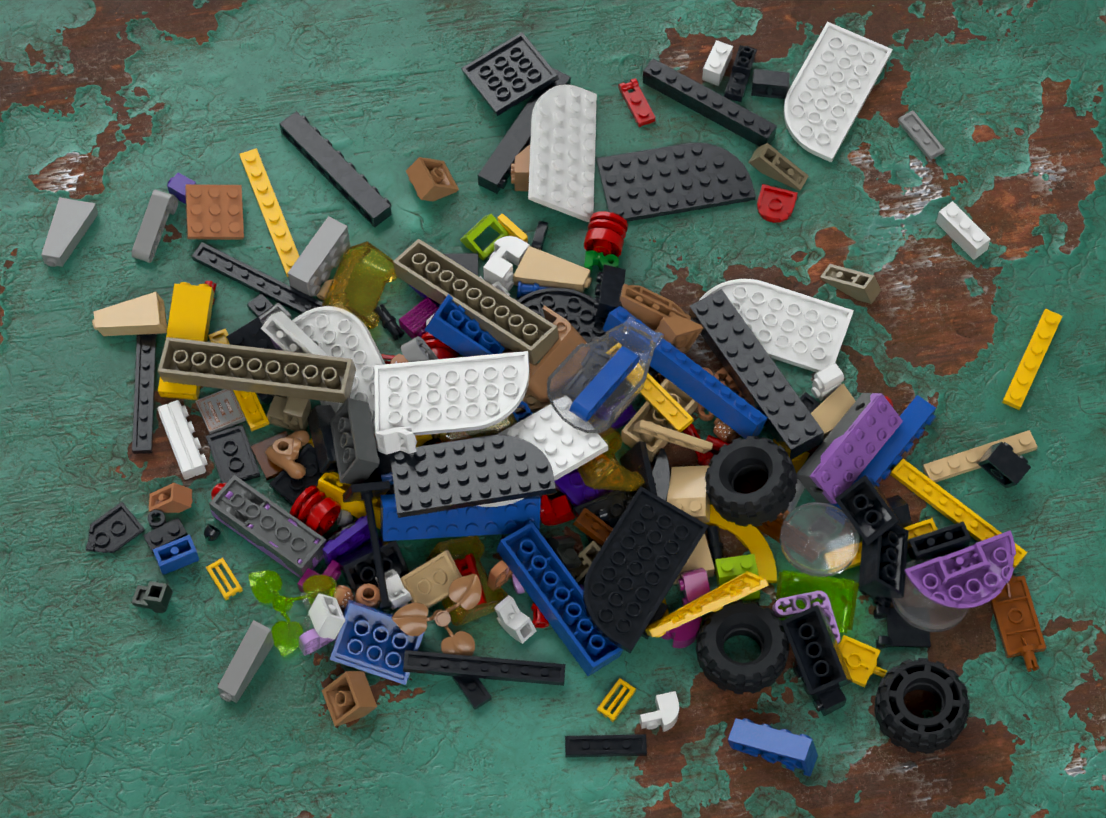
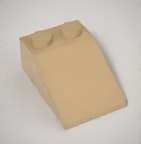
(689, 492)

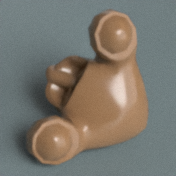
(286, 451)

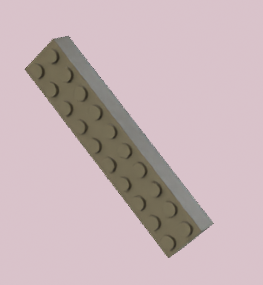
(494, 310)
(257, 370)

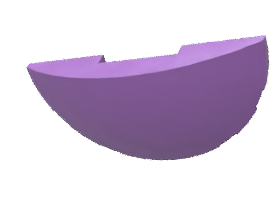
(968, 575)

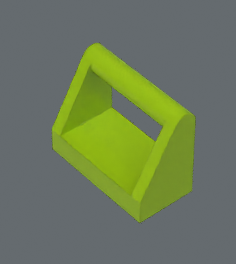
(488, 220)

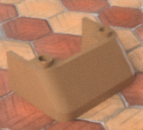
(567, 342)

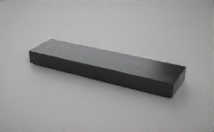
(605, 745)

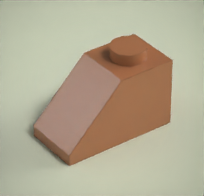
(171, 499)

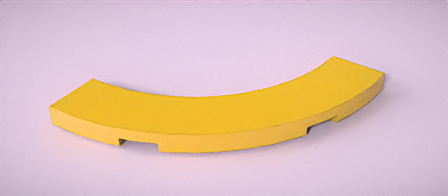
(751, 539)

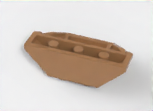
(648, 305)

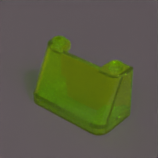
(841, 594)

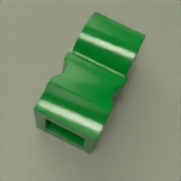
(595, 258)

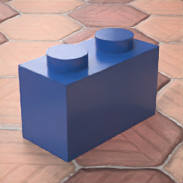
(176, 554)

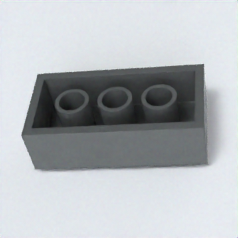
(354, 442)

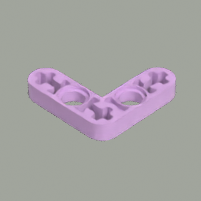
(807, 598)
(311, 641)

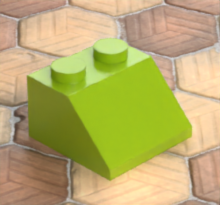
(731, 567)

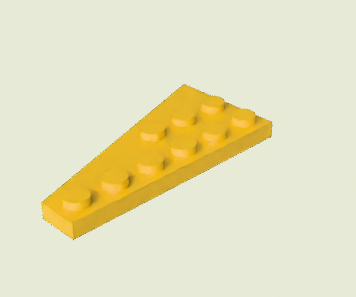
(711, 601)

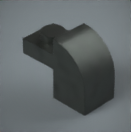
(564, 550)
(153, 597)

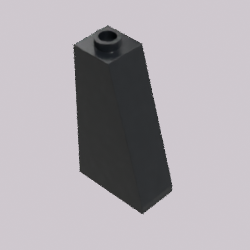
(322, 437)

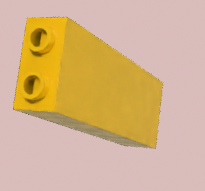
(191, 321)

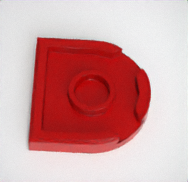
(776, 203)

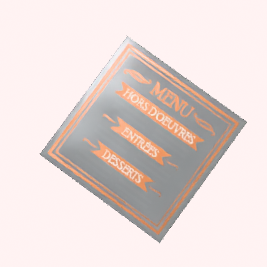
(220, 411)

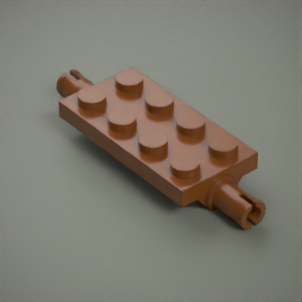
(1018, 622)

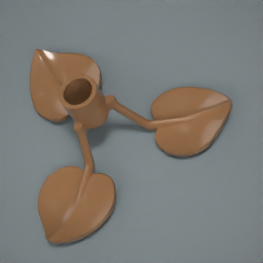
(413, 617)

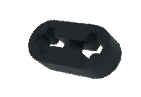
(540, 235)

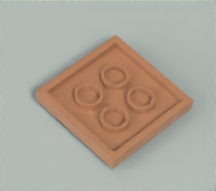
(214, 212)

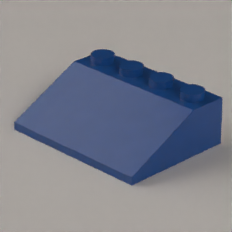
(373, 643)

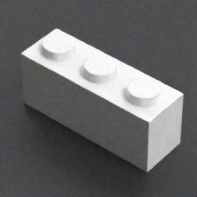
(963, 230)

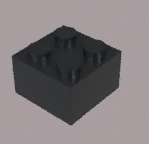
(1004, 464)

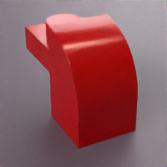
(556, 510)

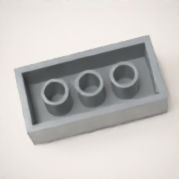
(320, 257)

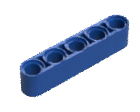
(604, 383)

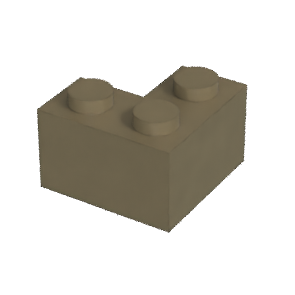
(289, 412)

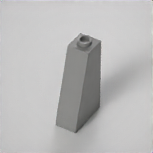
(67, 228)
(246, 662)

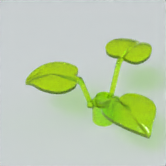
(266, 586)

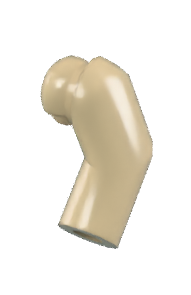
(324, 289)

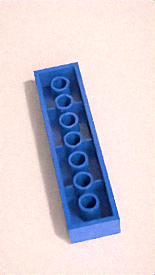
(458, 522)
(556, 597)

